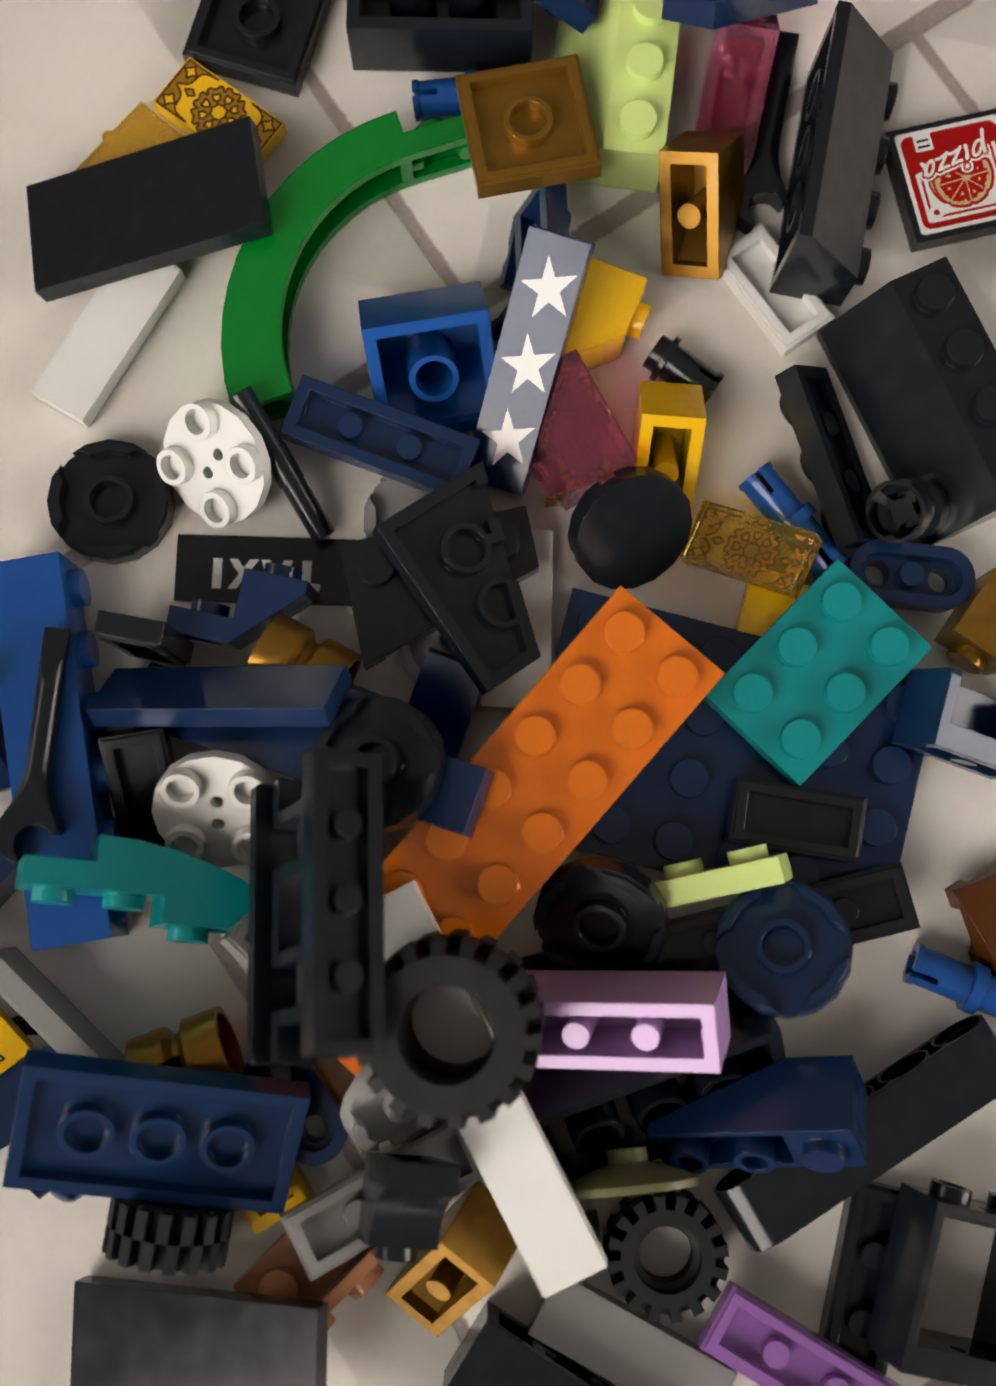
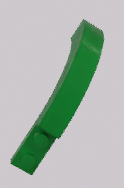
(304, 218)

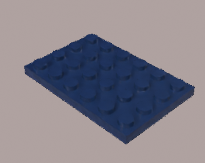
(684, 792)

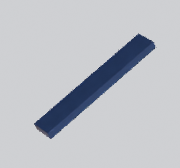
(282, 748)

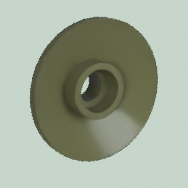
(631, 1174)

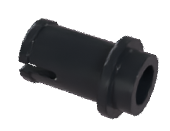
(678, 365)

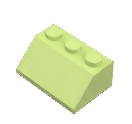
(628, 83)

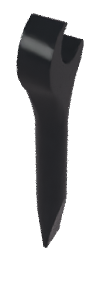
(763, 176)
(35, 798)

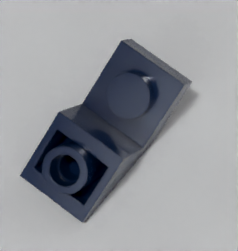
(258, 603)

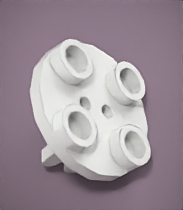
(194, 448)
(187, 808)

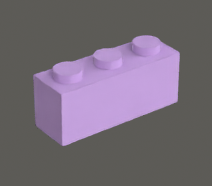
(634, 1020)

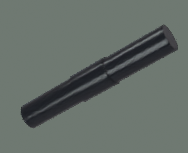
(284, 467)

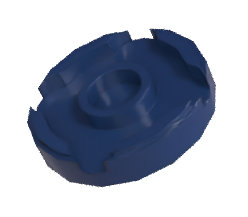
(784, 949)

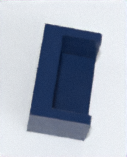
(948, 721)

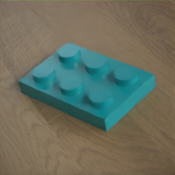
(817, 673)

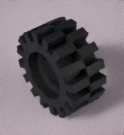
(167, 1236)
(671, 1293)

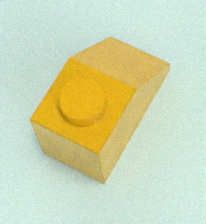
(608, 313)
(670, 431)

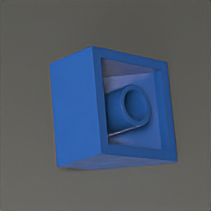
(430, 352)

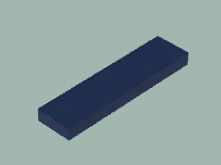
(221, 696)

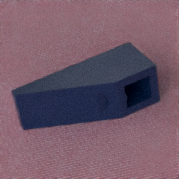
(780, 1116)

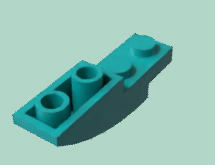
(185, 892)

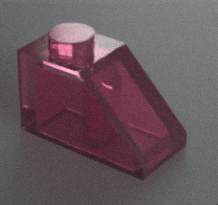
(737, 78)
(578, 437)

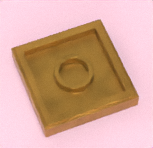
(528, 126)

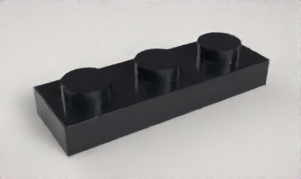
(827, 452)

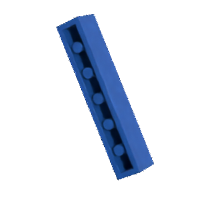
(33, 596)

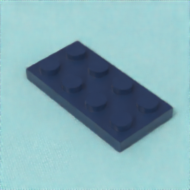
(155, 1132)

